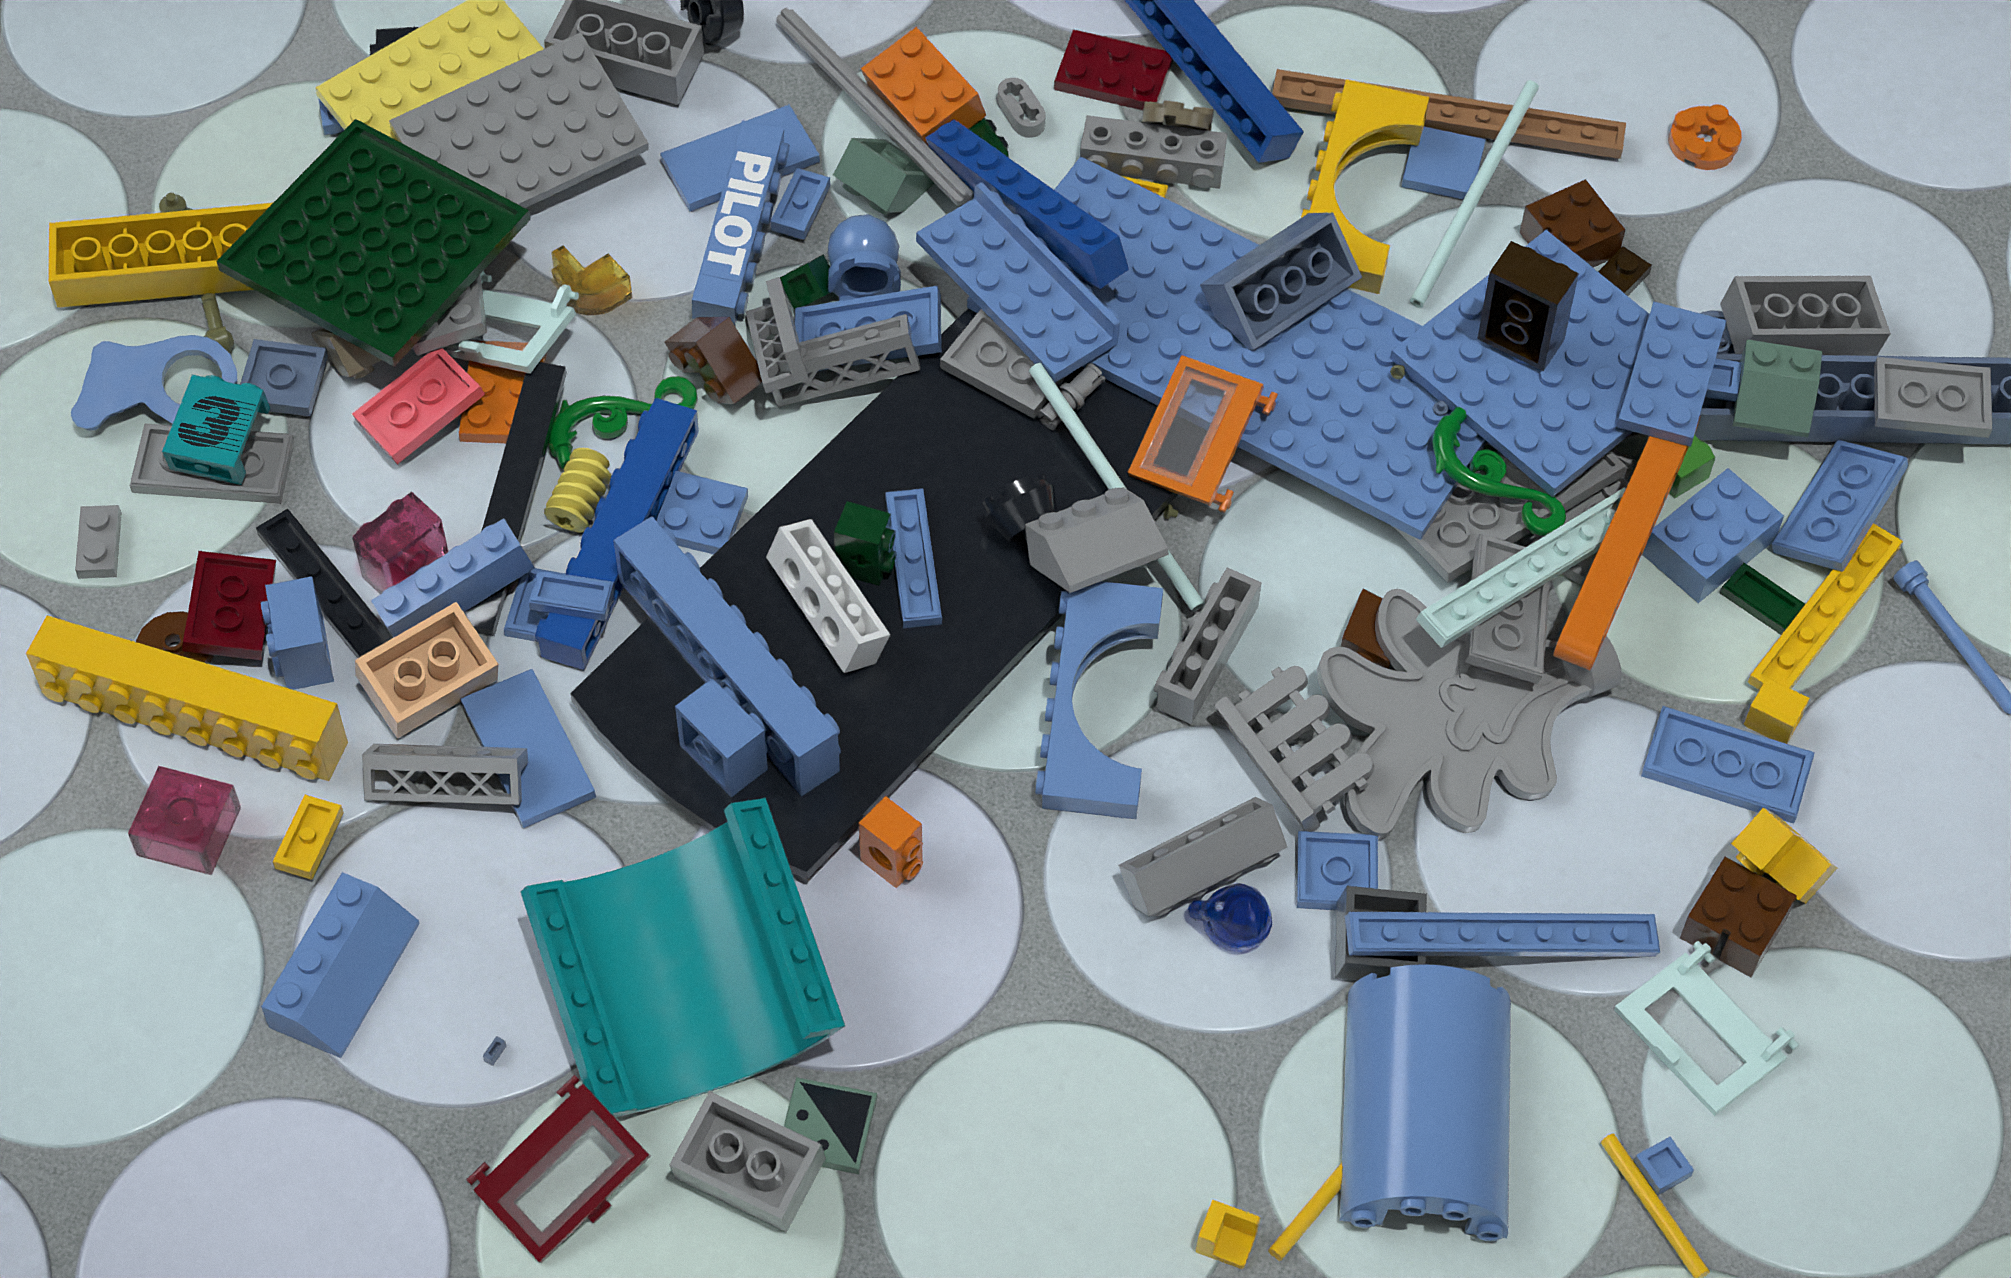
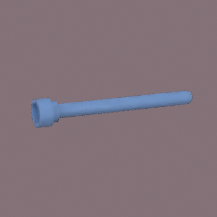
(1913, 579)

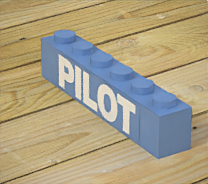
(739, 222)

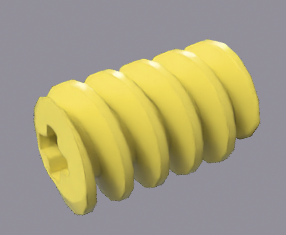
(578, 490)

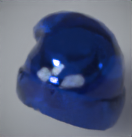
(1234, 917)

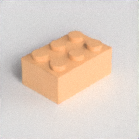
(426, 669)

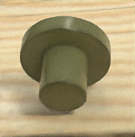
(1397, 371)
(1170, 512)

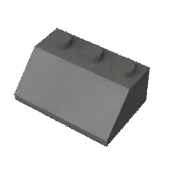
(1094, 539)

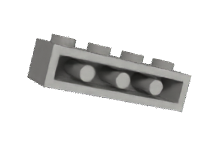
(1155, 151)
(1208, 645)
(1203, 857)

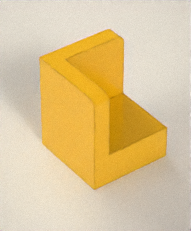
(1776, 711)
(1227, 1234)

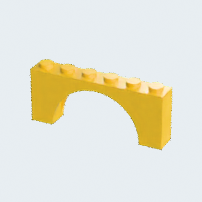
(1364, 120)

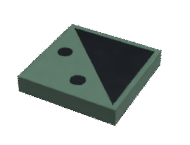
(835, 1119)

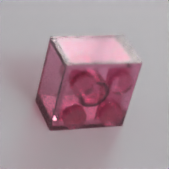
(399, 542)
(184, 820)

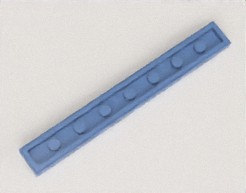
(1501, 934)

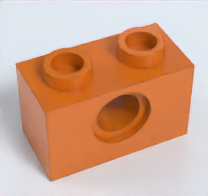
(891, 842)

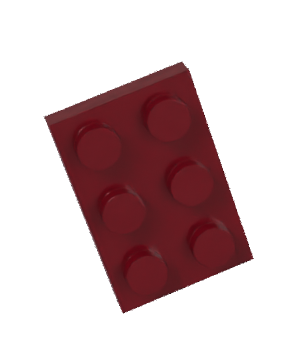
(1112, 70)
(226, 605)

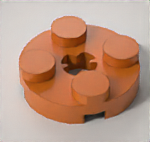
(1710, 121)

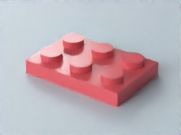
(418, 404)

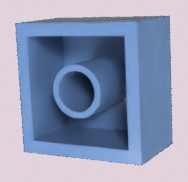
(297, 633)
(722, 736)

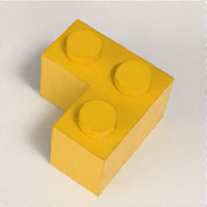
(1783, 853)

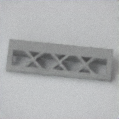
(784, 342)
(845, 348)
(444, 759)

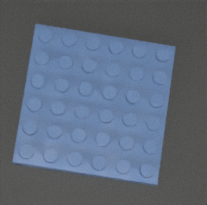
(1540, 420)

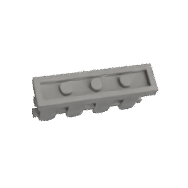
(1302, 762)

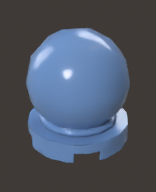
(863, 258)

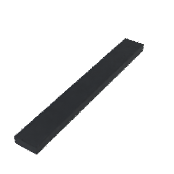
(520, 471)

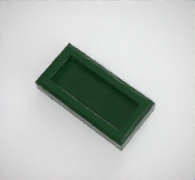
(1762, 598)

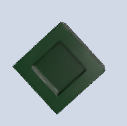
(807, 282)

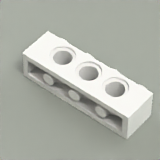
(827, 595)

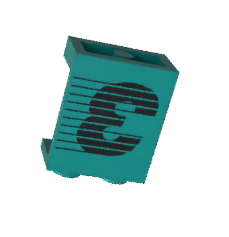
(213, 428)

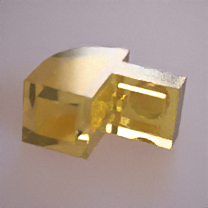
(600, 285)

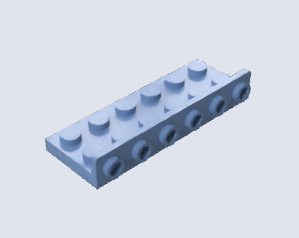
(1021, 284)

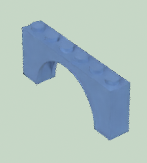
(1076, 772)

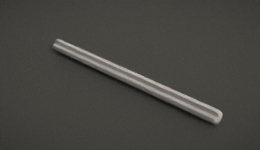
(875, 107)

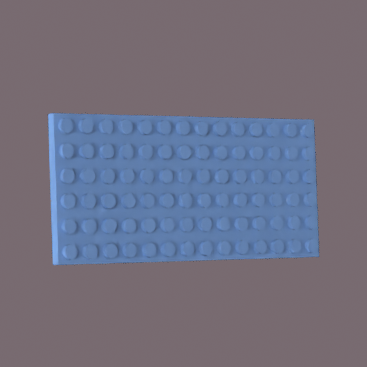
(1337, 405)

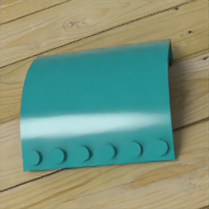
(685, 966)

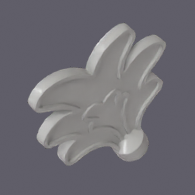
(1449, 720)

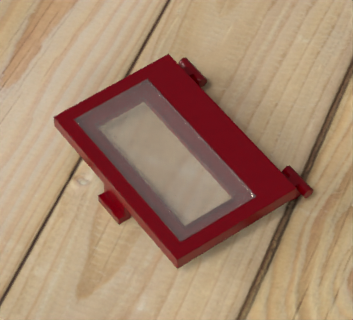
(561, 1172)

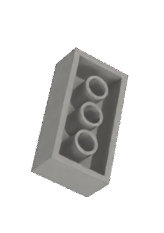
(634, 46)
(1807, 312)

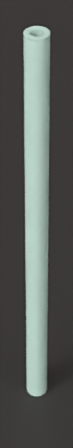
(1474, 194)
(1107, 474)

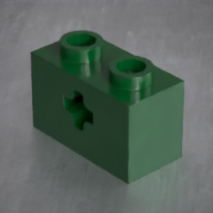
(865, 543)

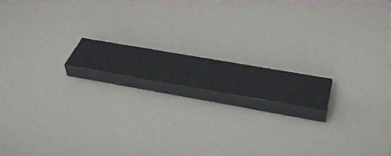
(337, 598)

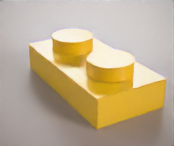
(308, 837)

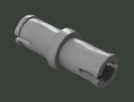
(1074, 393)

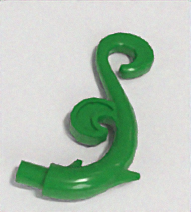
(616, 406)
(1495, 468)

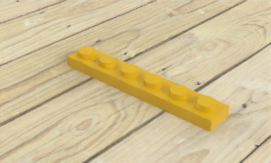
(1826, 611)

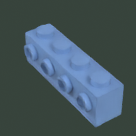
(460, 576)

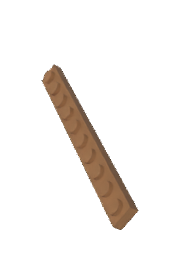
(1469, 116)

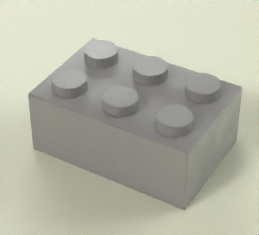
(747, 1161)

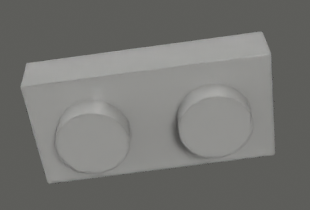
(98, 541)

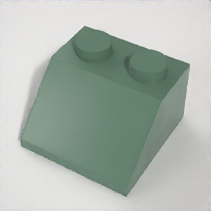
(881, 175)
(1777, 388)

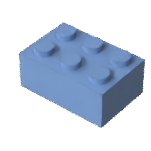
(1713, 535)

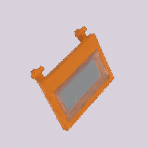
(1198, 431)

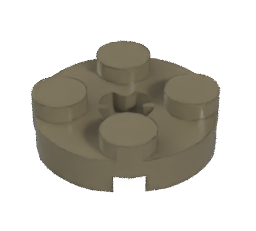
(1174, 114)

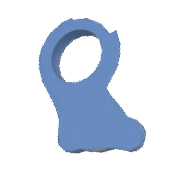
(135, 375)

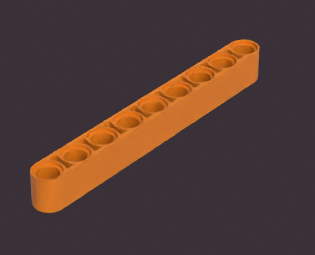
(1620, 552)

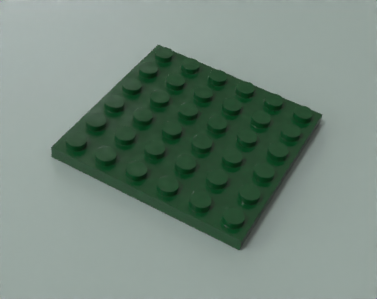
(374, 241)

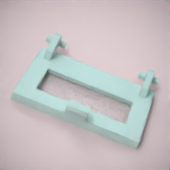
(517, 329)
(1702, 1032)

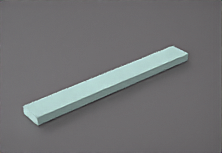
(1519, 574)

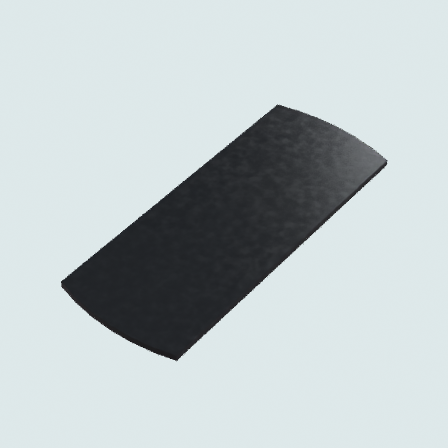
(993, 604)

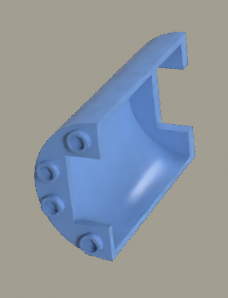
(1427, 1099)

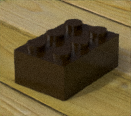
(1527, 305)

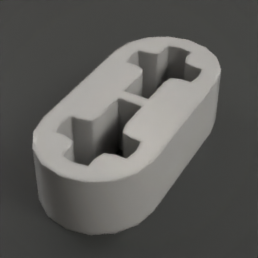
(1015, 110)

